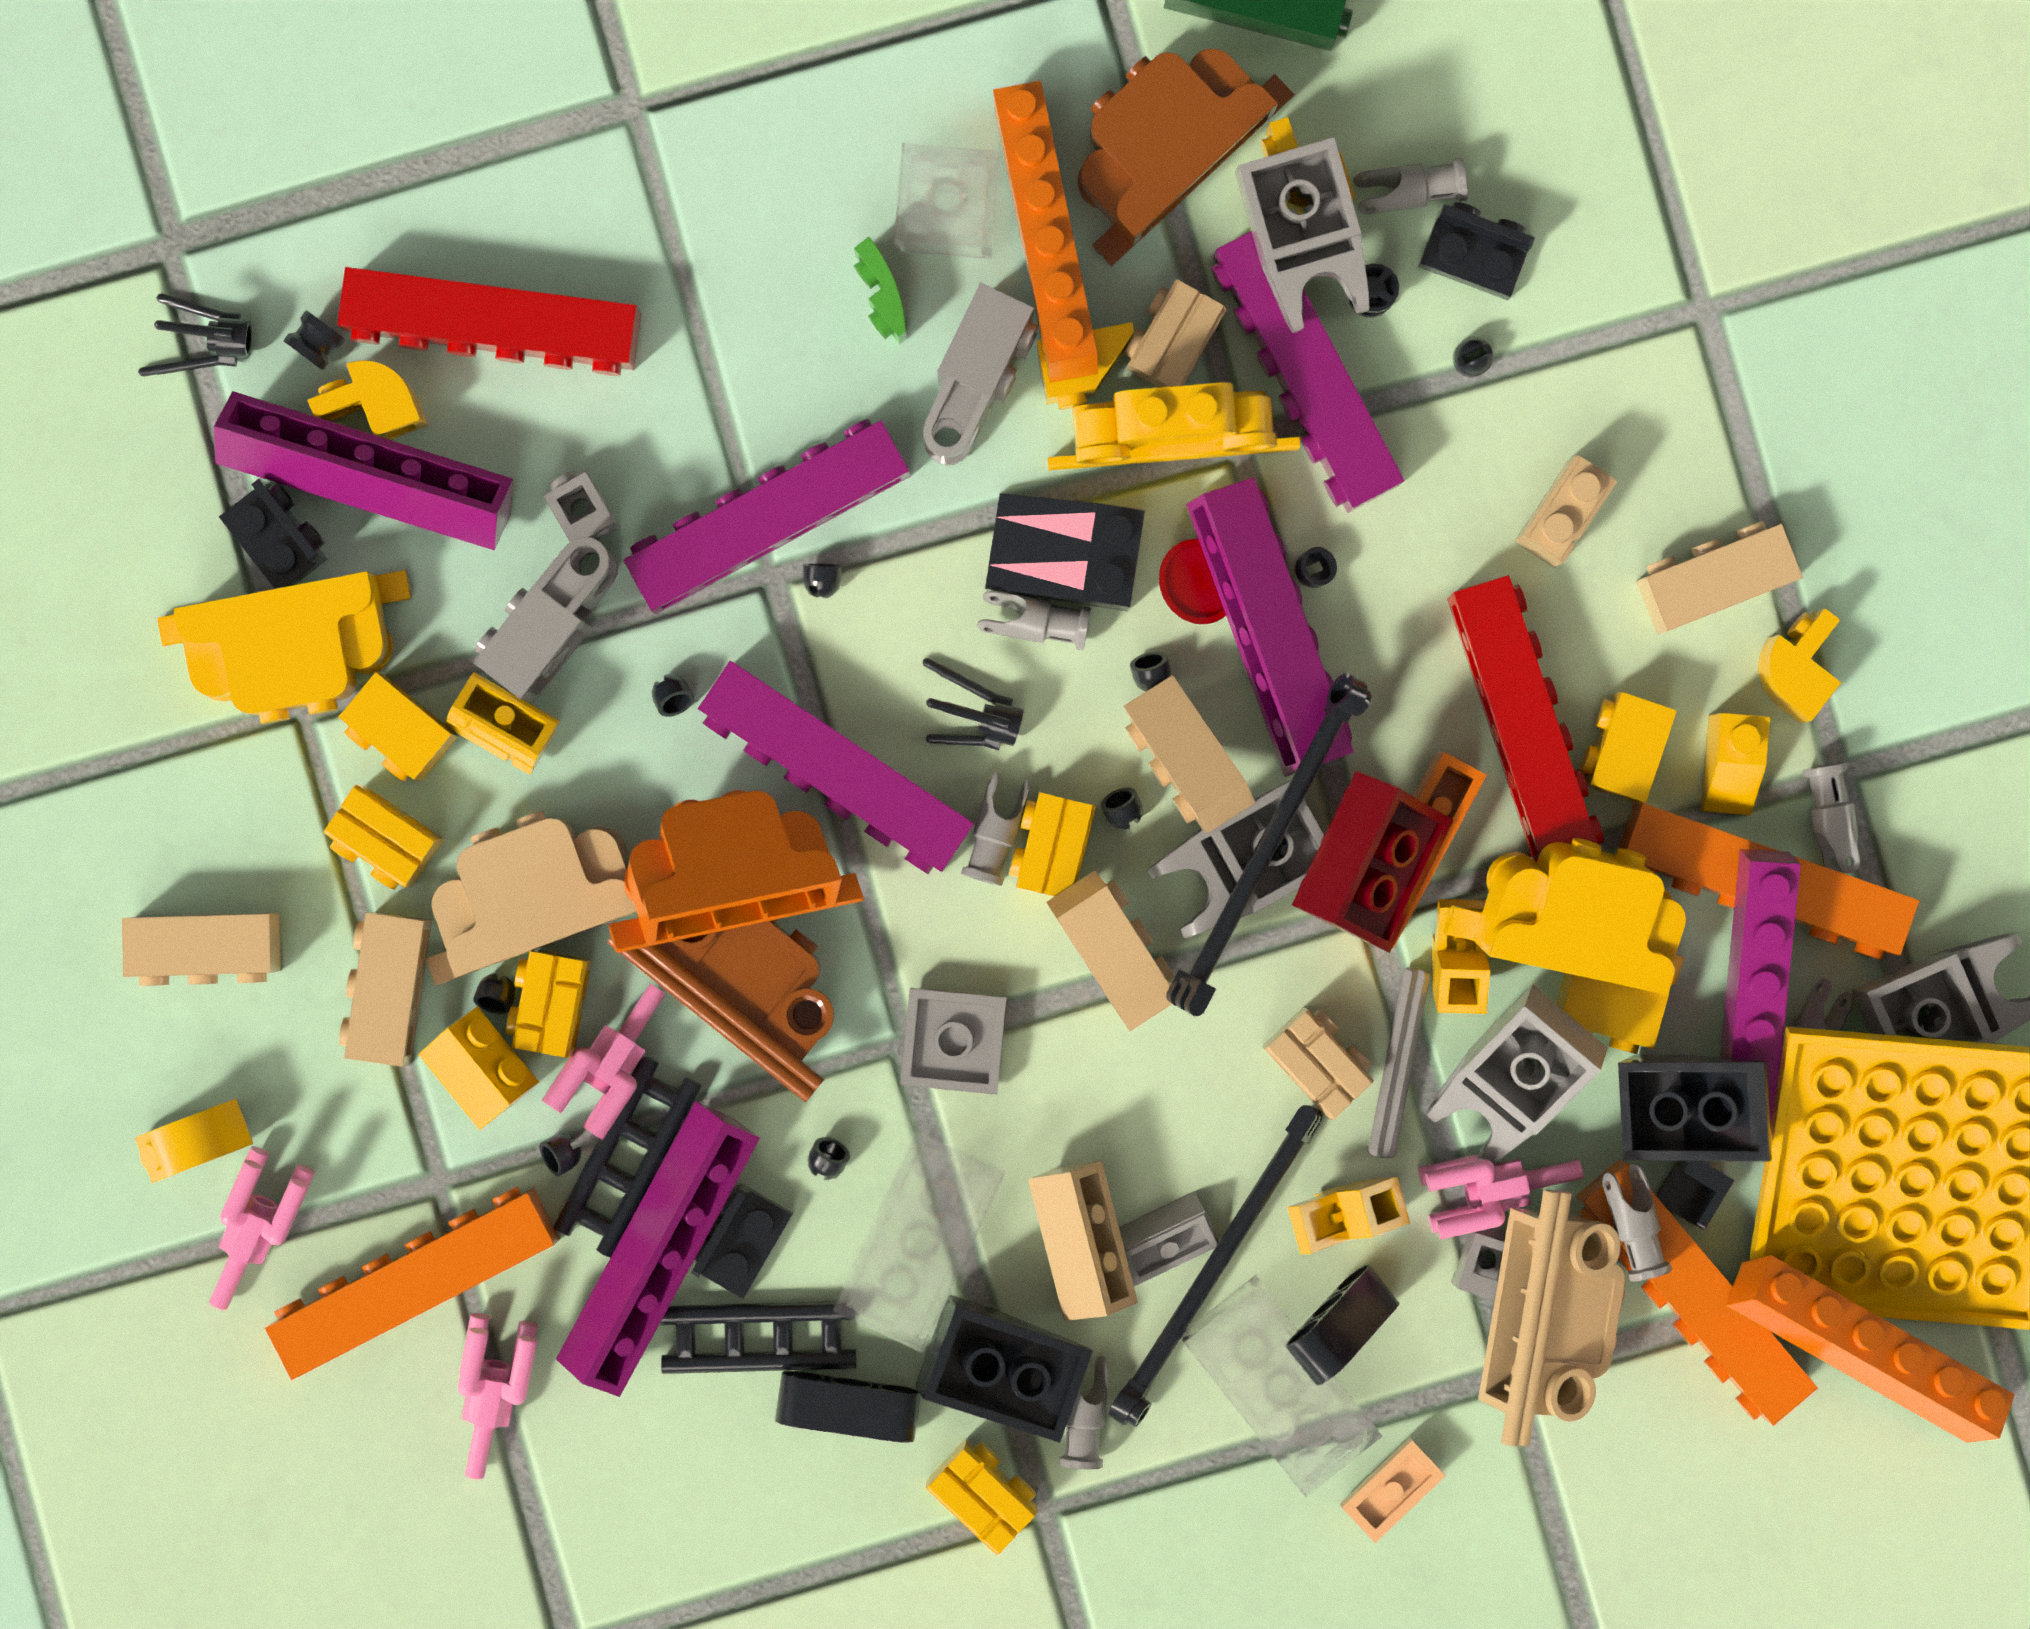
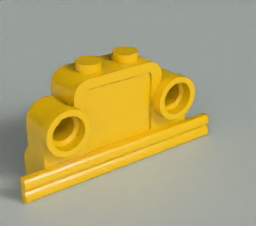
(1173, 426)
(288, 643)
(1579, 916)

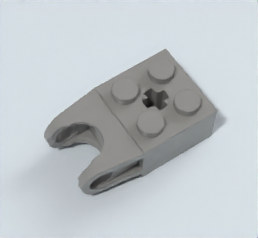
(1310, 244)
(978, 369)
(546, 621)
(1227, 849)
(1956, 991)
(1508, 1086)

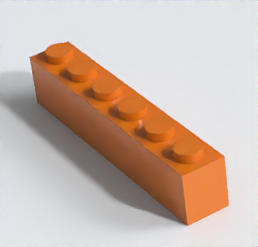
(1045, 232)
(1826, 899)
(412, 1283)
(1697, 1294)
(1870, 1349)

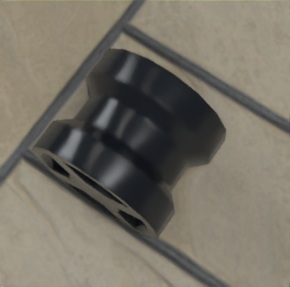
(1381, 283)
(314, 340)

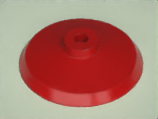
(1188, 584)

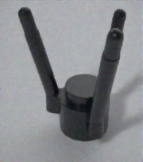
(228, 337)
(998, 722)

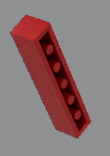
(489, 319)
(1522, 714)

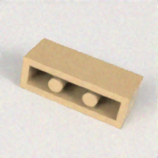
(1718, 576)
(1187, 756)
(201, 947)
(1114, 948)
(385, 988)
(1083, 1241)

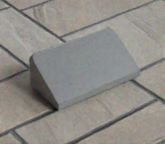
(1167, 1238)

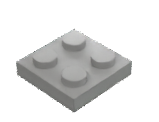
(953, 1040)

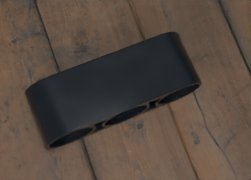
(1342, 1325)
(848, 1406)

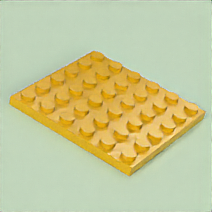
(1902, 1174)

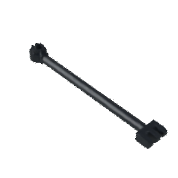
(1345, 698)
(1130, 1403)

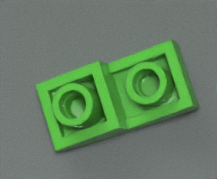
(886, 303)

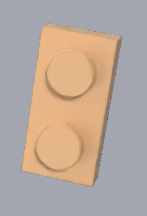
(1392, 1490)

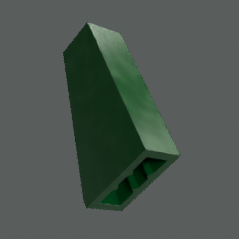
(1300, 21)

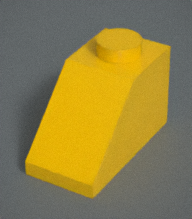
(1069, 393)
(1734, 762)

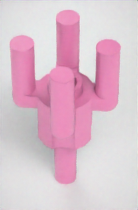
(606, 1067)
(1488, 1190)
(255, 1222)
(492, 1386)

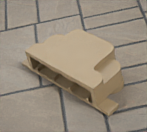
(527, 893)
(1551, 1316)

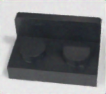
(1476, 249)
(273, 535)
(741, 1240)

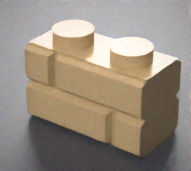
(1175, 337)
(1566, 511)
(1319, 1062)

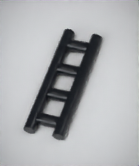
(634, 1186)
(735, 1359)

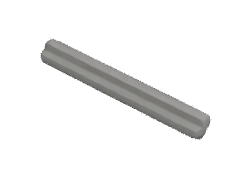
(1399, 1062)

